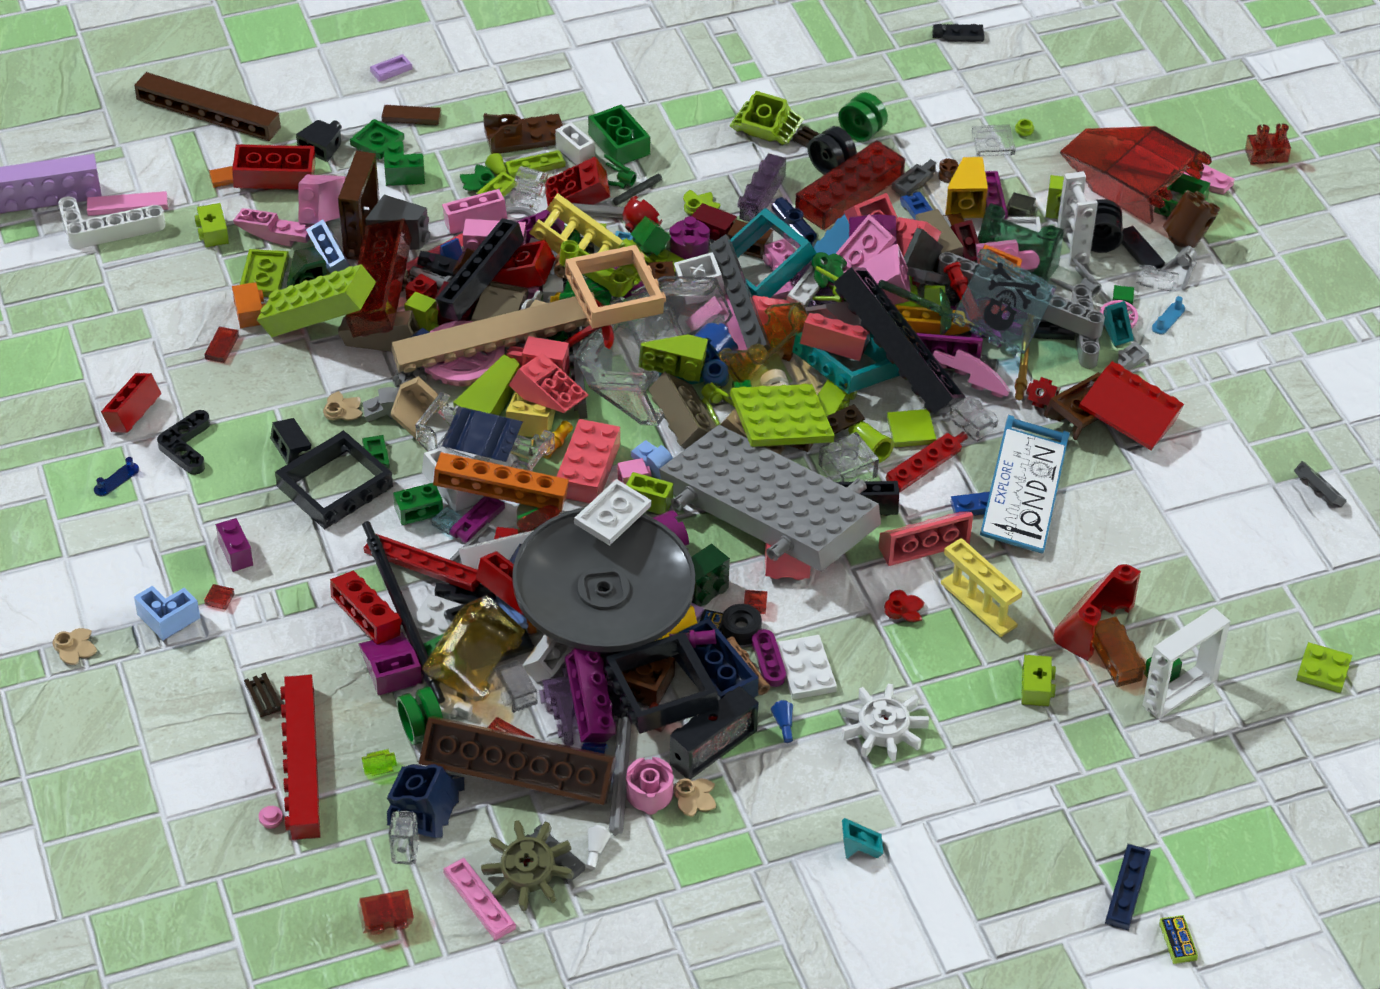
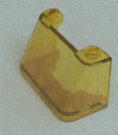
(782, 327)
(473, 648)

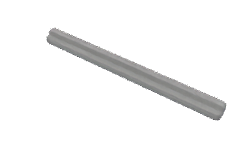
(619, 776)

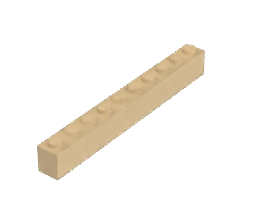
(488, 334)

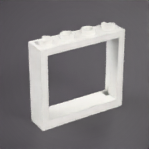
(1211, 633)

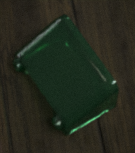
(1045, 243)

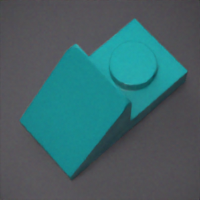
(861, 839)

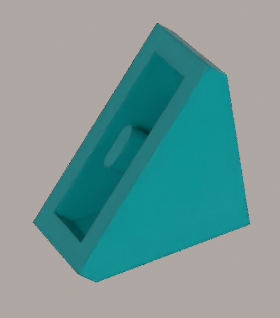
(1118, 323)

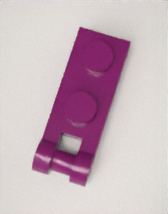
(477, 518)

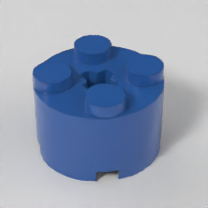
(718, 339)

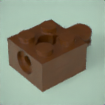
(651, 680)

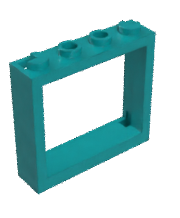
(790, 267)
(840, 375)

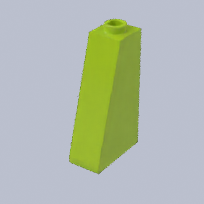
(492, 388)

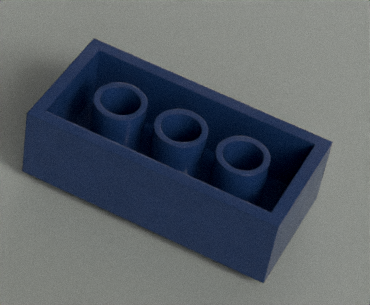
(722, 663)

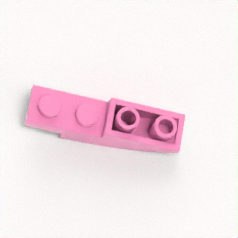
(270, 228)
(981, 374)

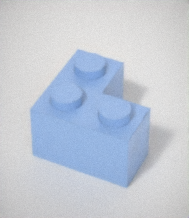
(167, 614)

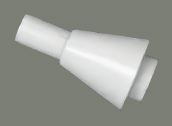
(597, 839)

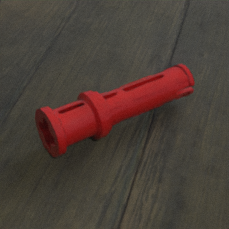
(957, 279)

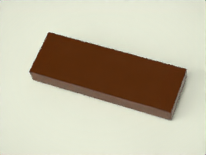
(411, 114)

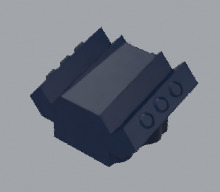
(482, 434)
(428, 794)

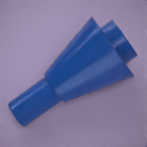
(783, 713)

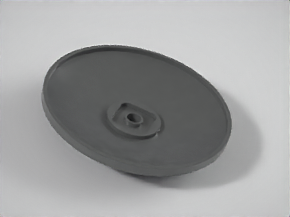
(643, 569)

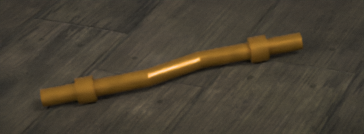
(1021, 382)

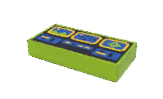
(1178, 939)

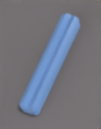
(517, 617)

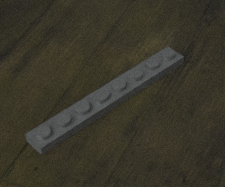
(739, 293)

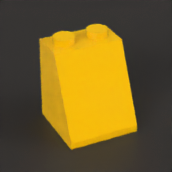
(968, 189)

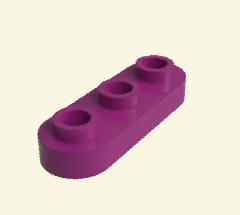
(770, 652)

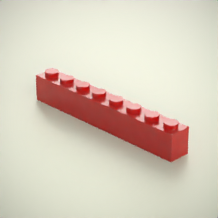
(301, 757)

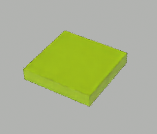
(911, 428)

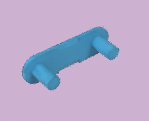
(1169, 317)

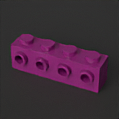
(590, 696)

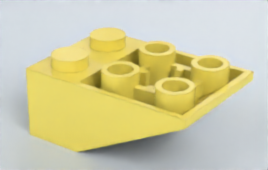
(534, 416)

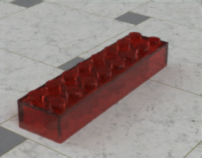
(385, 258)

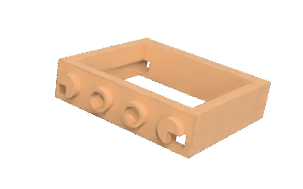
(621, 311)

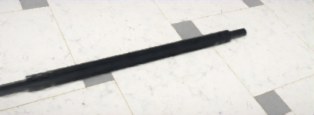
(400, 605)

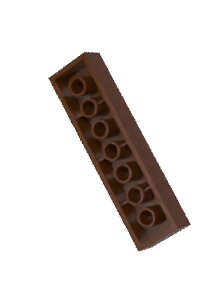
(517, 760)

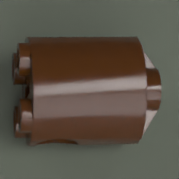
(1190, 219)

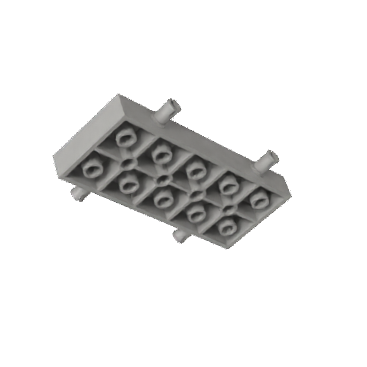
(771, 498)

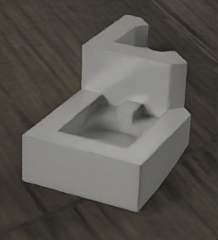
(1132, 356)

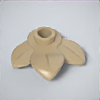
(342, 408)
(74, 645)
(697, 796)

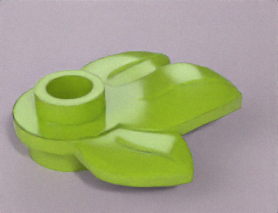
(693, 201)

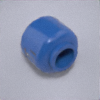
(715, 372)

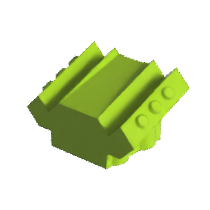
(767, 118)

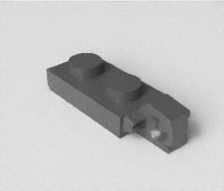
(914, 178)
(1318, 483)

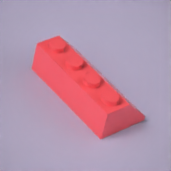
(924, 537)

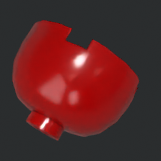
(635, 211)

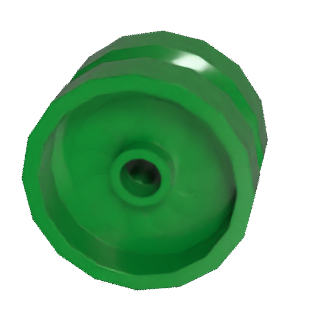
(863, 116)
(415, 713)

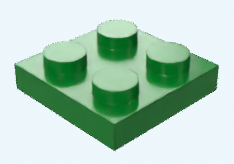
(373, 137)

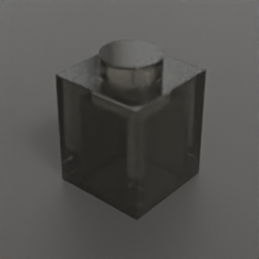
(1021, 206)

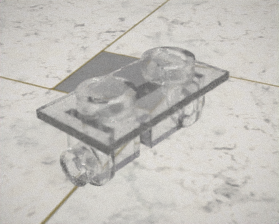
(1167, 278)

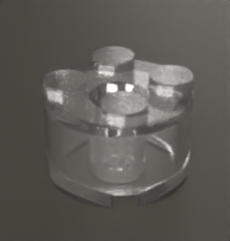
(528, 188)

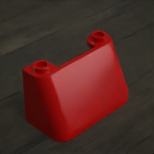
(1110, 593)

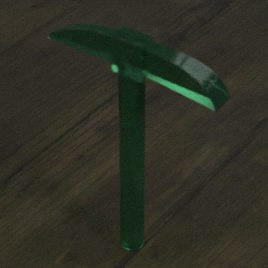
(943, 309)

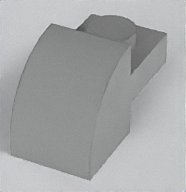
(380, 405)

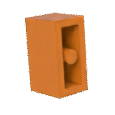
(248, 304)

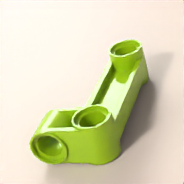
(618, 280)

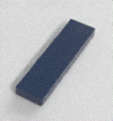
(1128, 887)

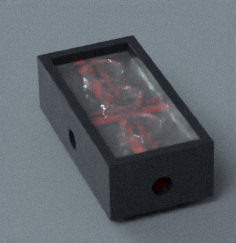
(713, 733)

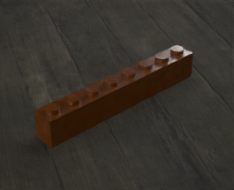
(207, 106)

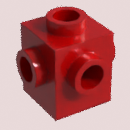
(422, 285)
(1035, 388)

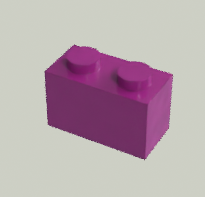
(234, 544)

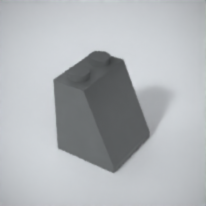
(415, 216)

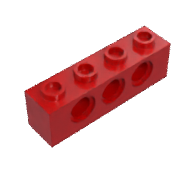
(365, 607)

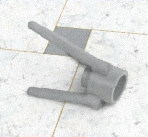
(1184, 258)
(1088, 280)

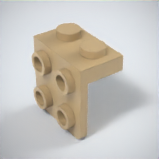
(411, 403)

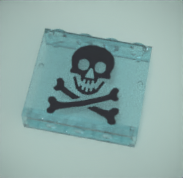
(1003, 303)

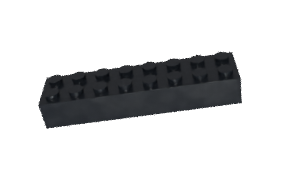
(898, 340)

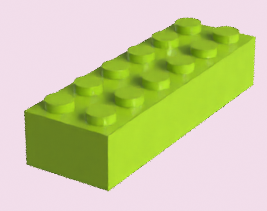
(316, 300)

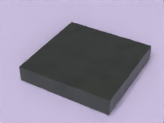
(922, 251)

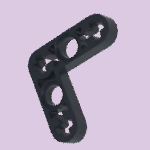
(172, 441)

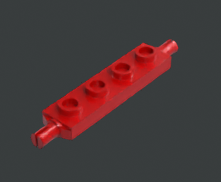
(926, 460)

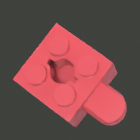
(555, 350)

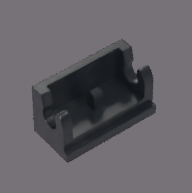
(289, 439)

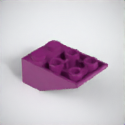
(391, 664)

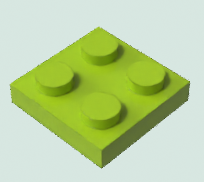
(1324, 667)

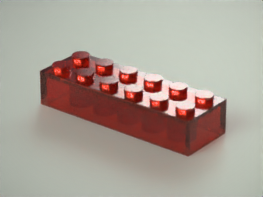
(850, 184)

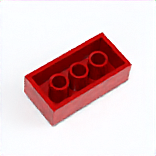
(272, 166)

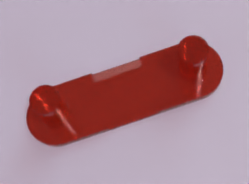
(537, 518)

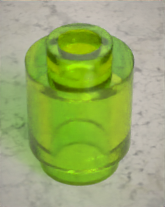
(379, 762)

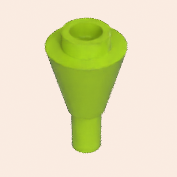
(495, 163)

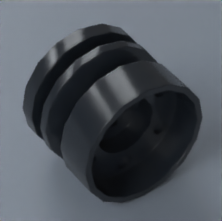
(1107, 227)

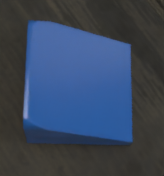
(451, 249)

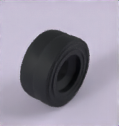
(741, 613)

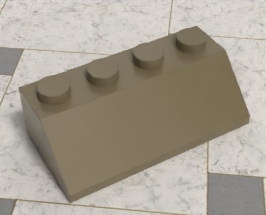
(681, 409)

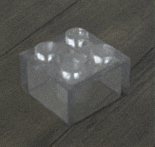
(848, 459)

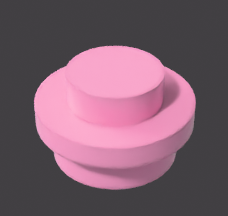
(270, 817)

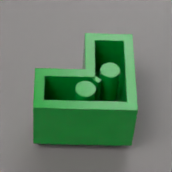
(401, 167)

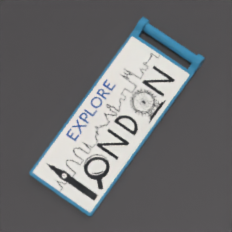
(1024, 485)

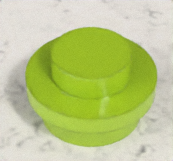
(1024, 127)

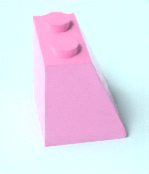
(319, 198)
(891, 268)

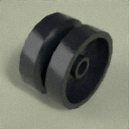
(830, 149)

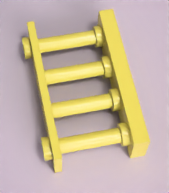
(577, 220)
(986, 576)

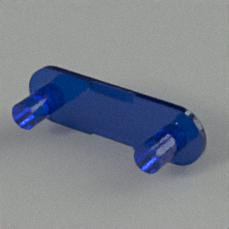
(105, 486)

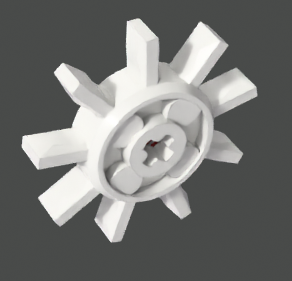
(884, 722)

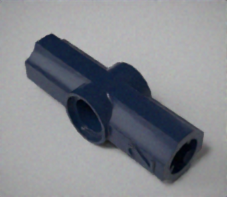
(793, 218)

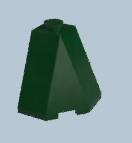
(306, 265)

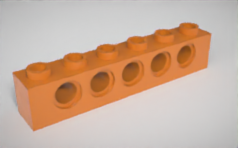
(499, 481)

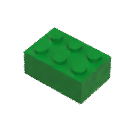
(619, 134)

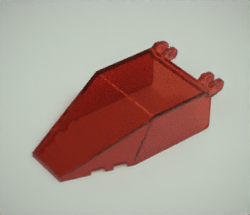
(1133, 165)

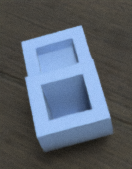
(652, 457)

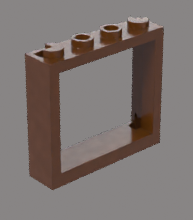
(357, 192)

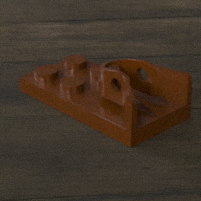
(519, 133)
(1066, 406)

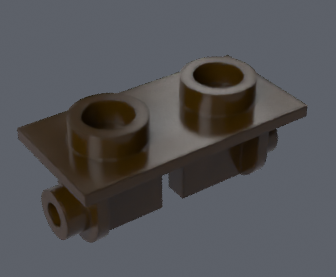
(845, 418)

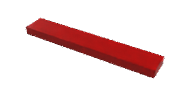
(428, 564)

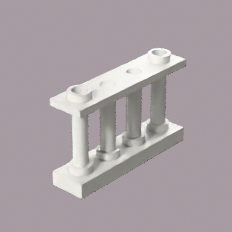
(1077, 217)

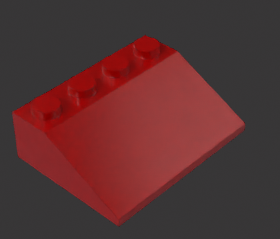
(1131, 405)

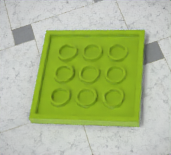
(781, 415)

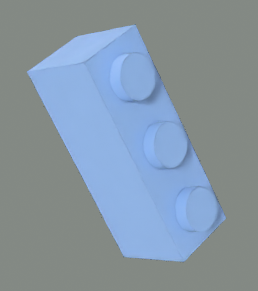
(328, 246)

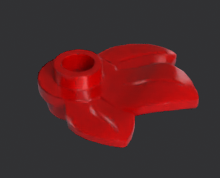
(903, 606)

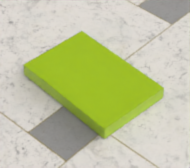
(266, 269)

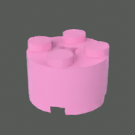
(649, 784)

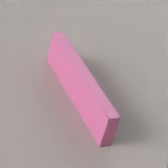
(119, 203)
(479, 899)

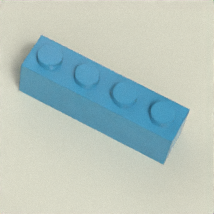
(834, 237)

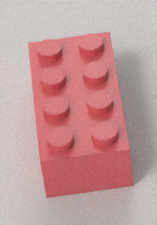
(589, 459)

